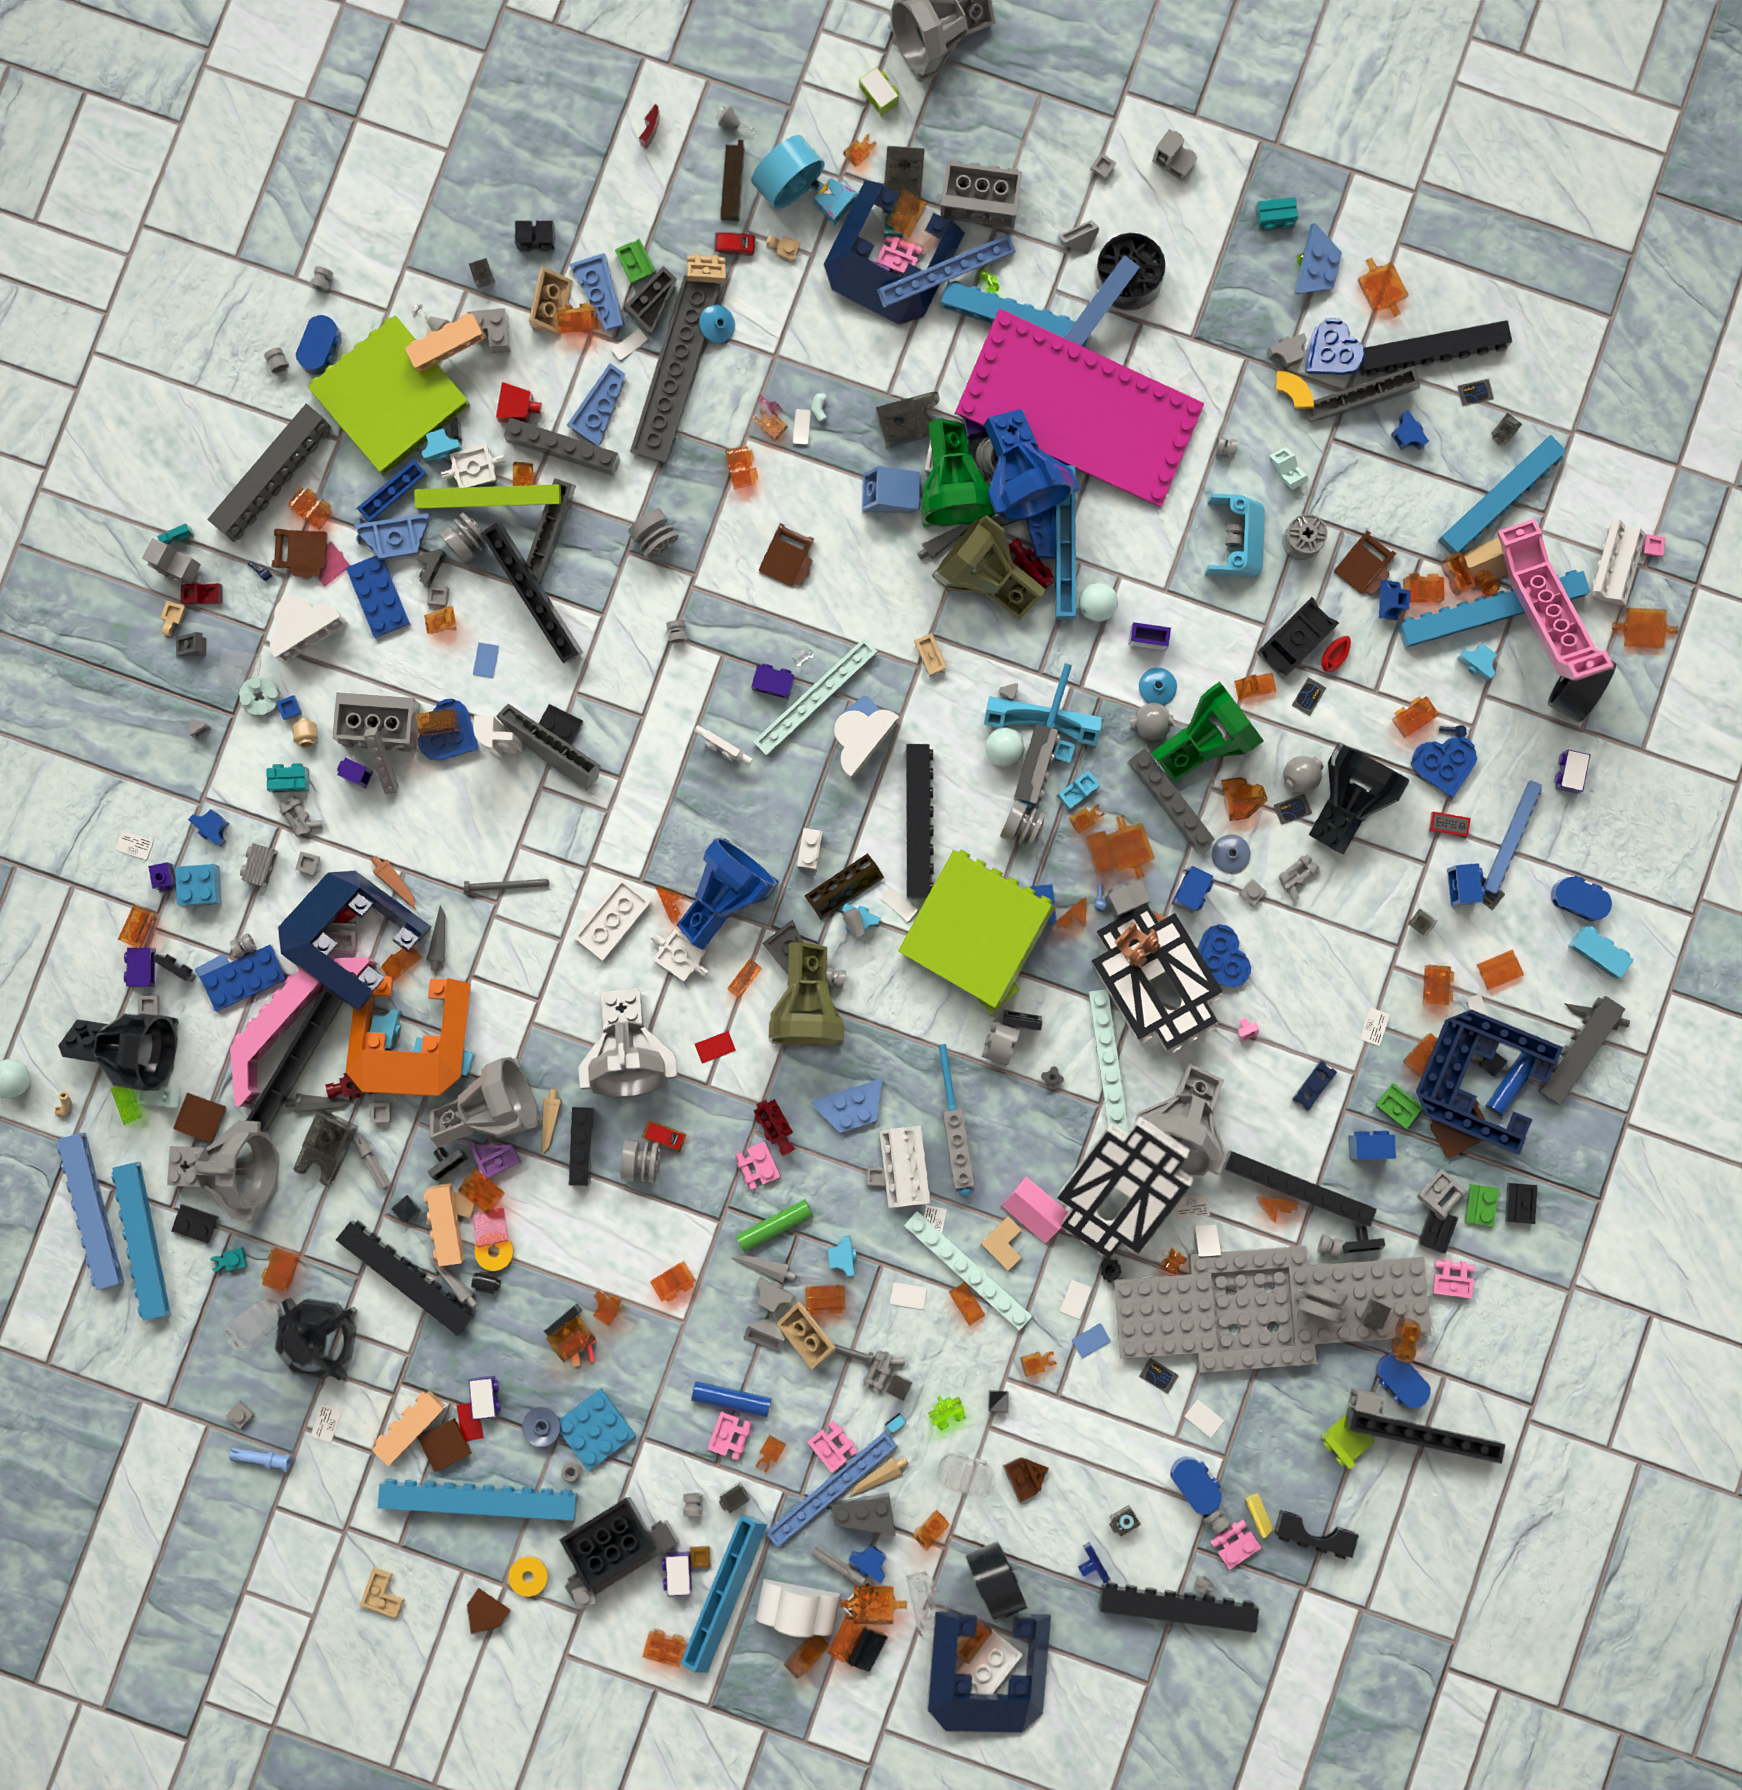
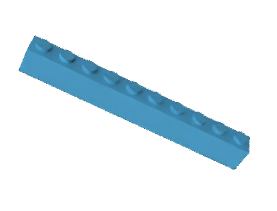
(1478, 613)
(477, 1500)

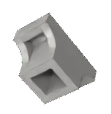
(1288, 350)
(772, 1294)

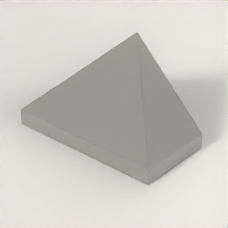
(1080, 237)
(765, 1333)

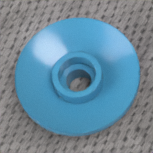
(710, 328)
(1151, 693)

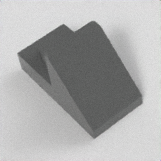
(433, 562)
(191, 645)

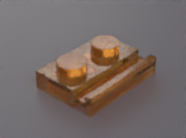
(906, 213)
(1500, 969)

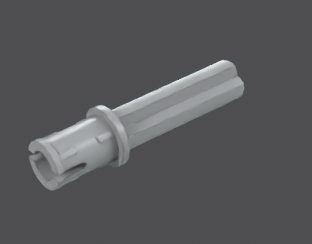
(371, 1162)
(848, 1571)

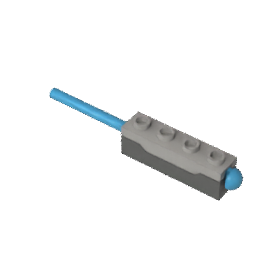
(1040, 751)
(956, 1133)

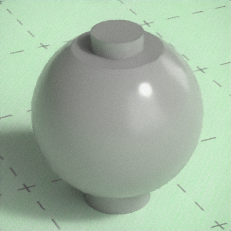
(1152, 721)
(1302, 774)

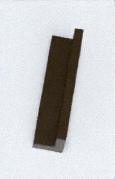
(732, 181)
(846, 888)

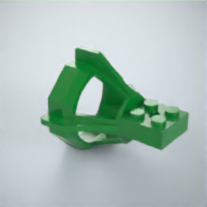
(955, 486)
(1203, 739)

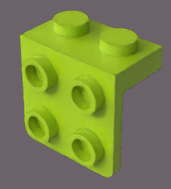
(1345, 1443)

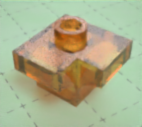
(607, 1307)

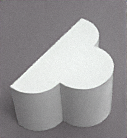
(302, 626)
(861, 736)
(797, 1609)

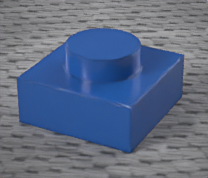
(289, 707)

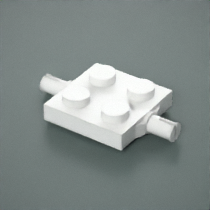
(473, 467)
(716, 743)
(679, 955)

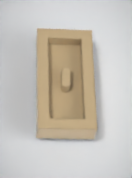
(930, 654)

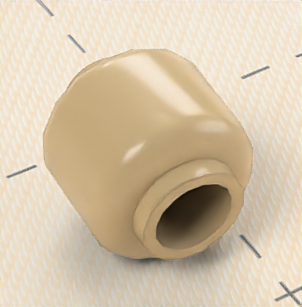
(305, 733)

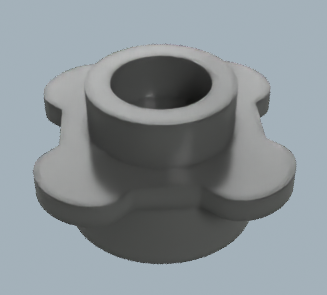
(1047, 1077)

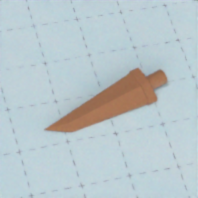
(387, 873)

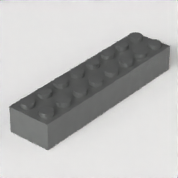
(270, 473)

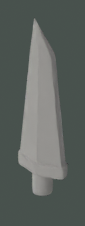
(772, 1269)
(460, 1289)

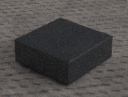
(455, 428)

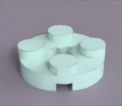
(248, 699)

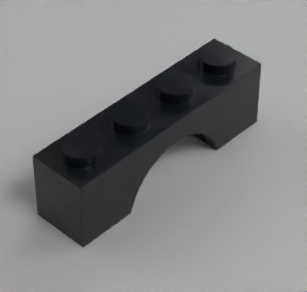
(580, 1146)
(1339, 1541)

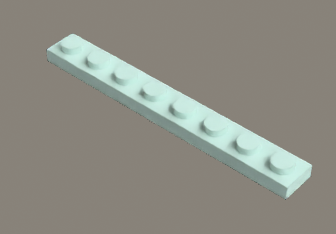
(815, 697)
(1108, 1059)
(968, 1270)

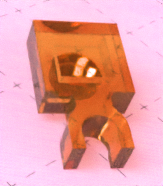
(858, 152)
(771, 425)
(1083, 819)
(1034, 1363)
(771, 1450)

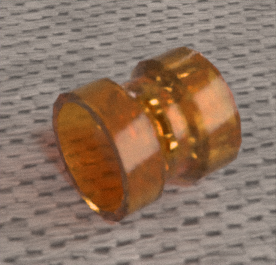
(1487, 583)
(1173, 1262)

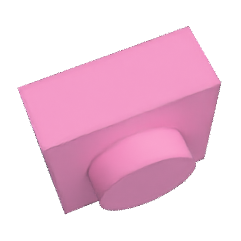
(1654, 545)

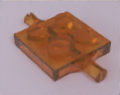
(1382, 287)
(1645, 628)
(1130, 847)
(873, 1605)

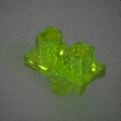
(946, 1409)

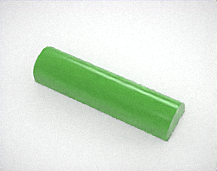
(774, 1225)

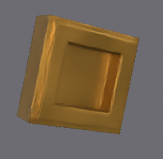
(700, 1556)

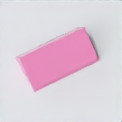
(1035, 1210)

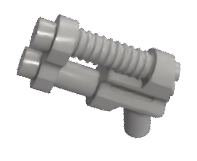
(301, 824)
(1291, 878)
(882, 1362)

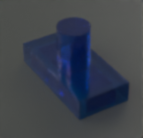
(1093, 1564)

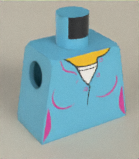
(833, 199)

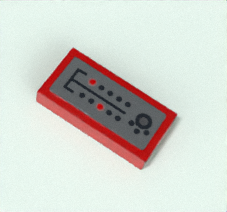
(1449, 824)

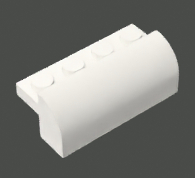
(1618, 563)
(493, 736)
(904, 1166)

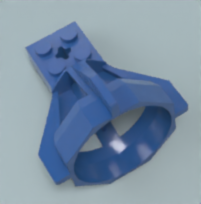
(1033, 476)
(727, 885)

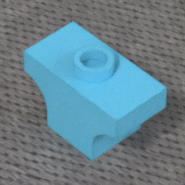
(440, 446)
(1479, 661)
(867, 918)
(387, 1024)
(843, 1256)

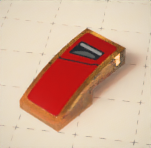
(664, 1135)

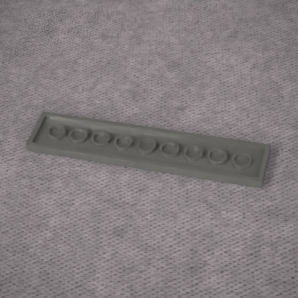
(674, 372)

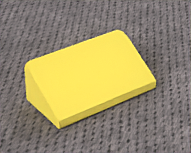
(1259, 1515)

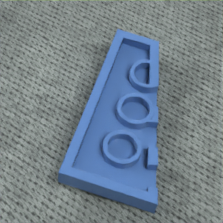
(598, 285)
(596, 408)

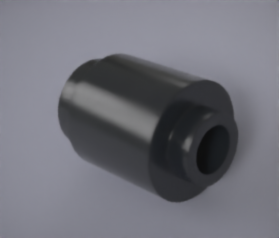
(486, 1282)

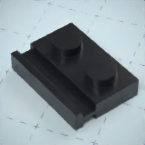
(560, 723)
(170, 964)
(1022, 1020)
(1521, 1203)
(195, 1223)
(1437, 1233)
(570, 1314)
(867, 1649)

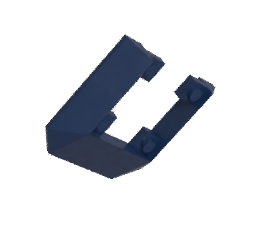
(859, 279)
(308, 947)
(1457, 1042)
(950, 1693)

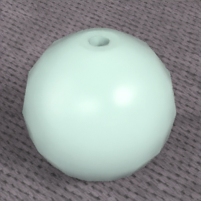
(1098, 602)
(1004, 747)
(13, 1078)

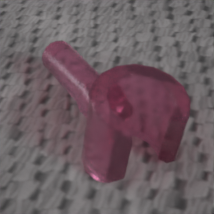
(772, 406)

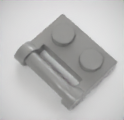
(1437, 1189)

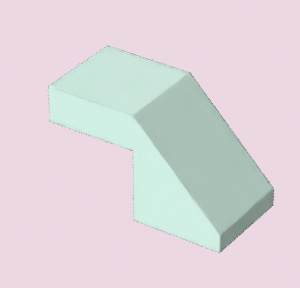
(1288, 469)
(164, 1097)

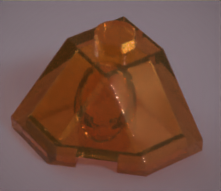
(1242, 798)

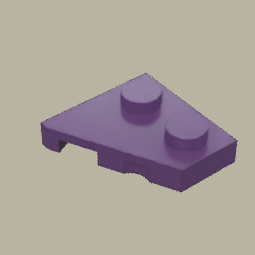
(494, 1158)

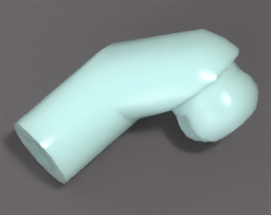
(817, 404)

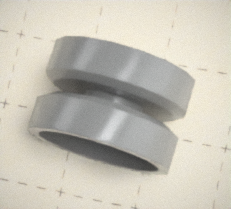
(1322, 1301)

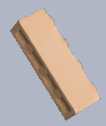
(445, 342)
(444, 1224)
(405, 1431)

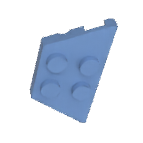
(1319, 263)
(394, 536)
(851, 1107)

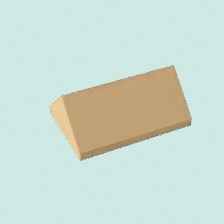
(550, 294)
(1486, 557)
(806, 1336)

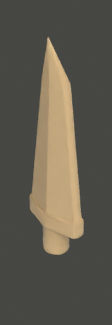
(550, 1112)
(885, 1472)

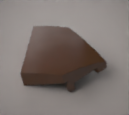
(1025, 1477)
(485, 1612)

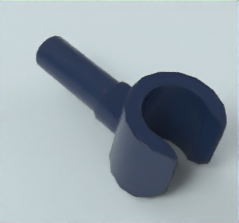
(265, 574)
(1460, 730)

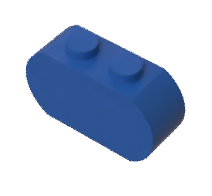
(318, 344)
(1581, 898)
(1403, 1381)
(1196, 1485)

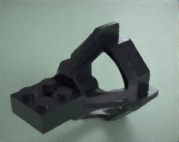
(1351, 803)
(117, 1048)
(307, 1341)

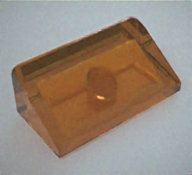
(744, 978)
(966, 1303)

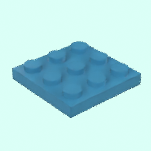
(595, 1429)

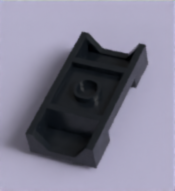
(1297, 638)

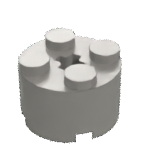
(1000, 1043)

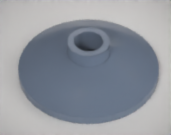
(1221, 854)
(532, 1426)

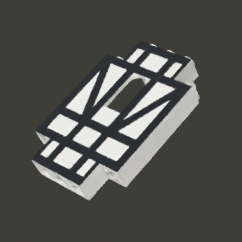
(1136, 997)
(1139, 1165)

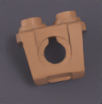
(1147, 944)

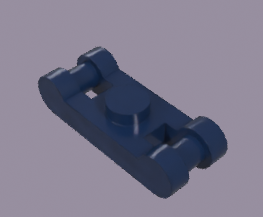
(1314, 1085)

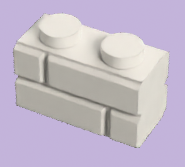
(809, 849)

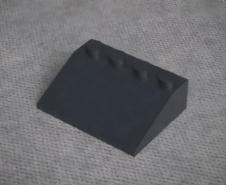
(608, 1543)

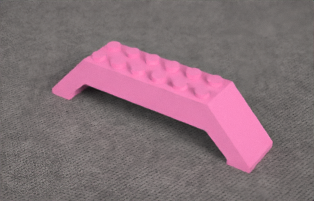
(1548, 604)
(273, 1022)

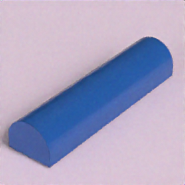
(391, 491)
(1511, 1084)
(731, 1399)

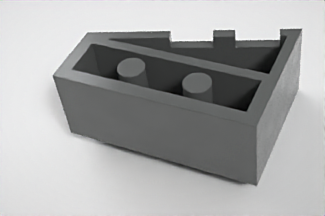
(651, 300)
(865, 1513)

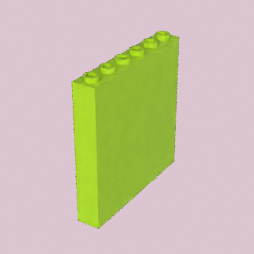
(385, 399)
(977, 928)

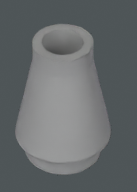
(854, 921)

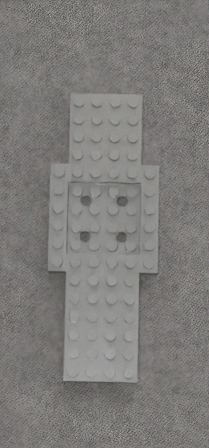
(1195, 1313)

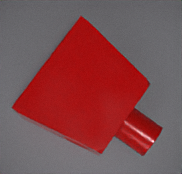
(516, 404)

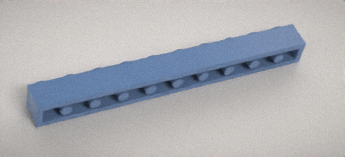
(1512, 837)

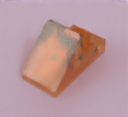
(523, 474)
(440, 620)
(1255, 686)
(668, 897)
(1077, 911)
(400, 962)
(1271, 1206)
(930, 1530)

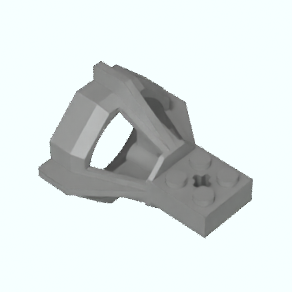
(942, 27)
(626, 1047)
(494, 1105)
(1191, 1118)
(217, 1165)

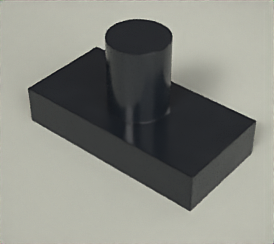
(446, 1162)
(1363, 1242)

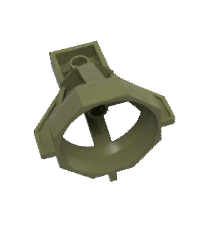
(995, 574)
(808, 994)

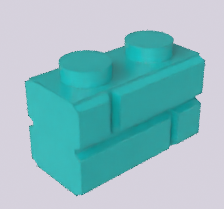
(1277, 213)
(287, 778)

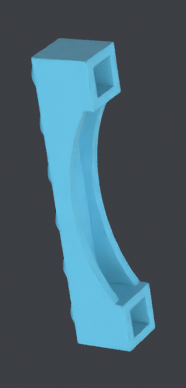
(1008, 712)

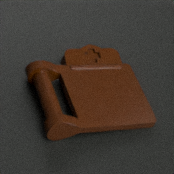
(305, 552)
(787, 561)
(1363, 568)
(1452, 1140)

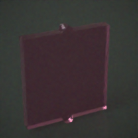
(334, 565)
(490, 1228)

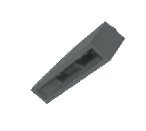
(1365, 394)
(549, 530)
(550, 747)

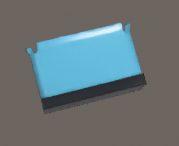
(895, 1423)

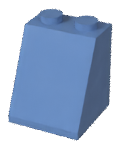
(891, 490)

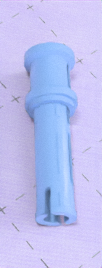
(269, 1460)

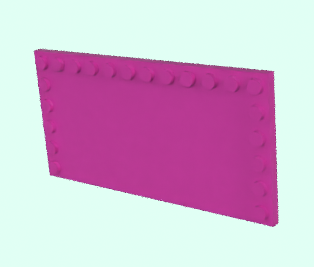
(1082, 407)

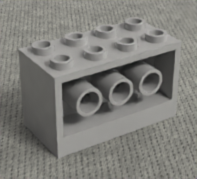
(980, 194)
(373, 709)

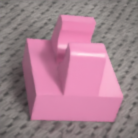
(1247, 1031)

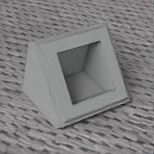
(1008, 691)
(197, 728)

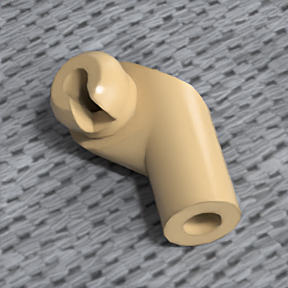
(65, 1105)

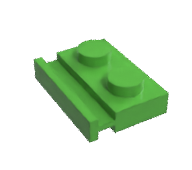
(635, 261)
(1399, 1106)
(1481, 1205)

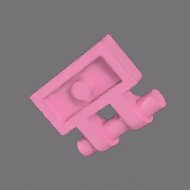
(897, 260)
(763, 1163)
(1453, 1285)
(724, 1432)
(828, 1451)
(1240, 1548)

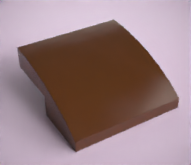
(199, 1117)
(444, 1445)

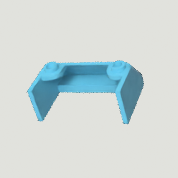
(1250, 560)

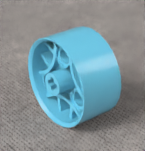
(787, 172)

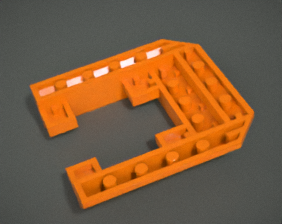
(410, 1073)

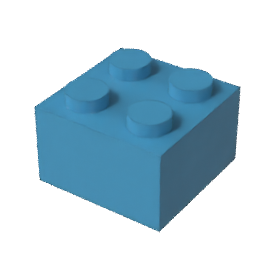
(198, 885)

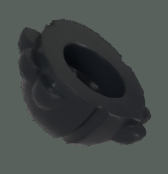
(1110, 1270)

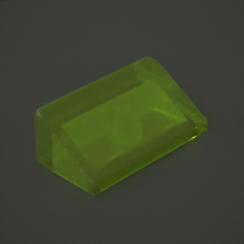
(126, 1104)

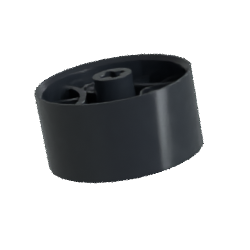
(1127, 243)
(1580, 696)
(996, 1582)

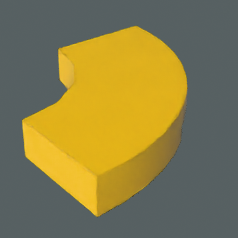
(1296, 389)

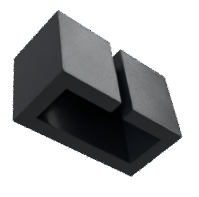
(535, 237)

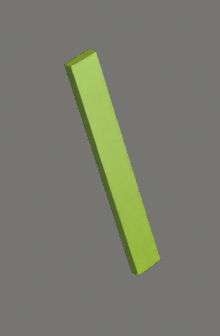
(487, 496)

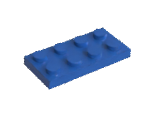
(377, 596)
(243, 978)

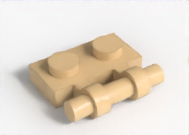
(706, 268)

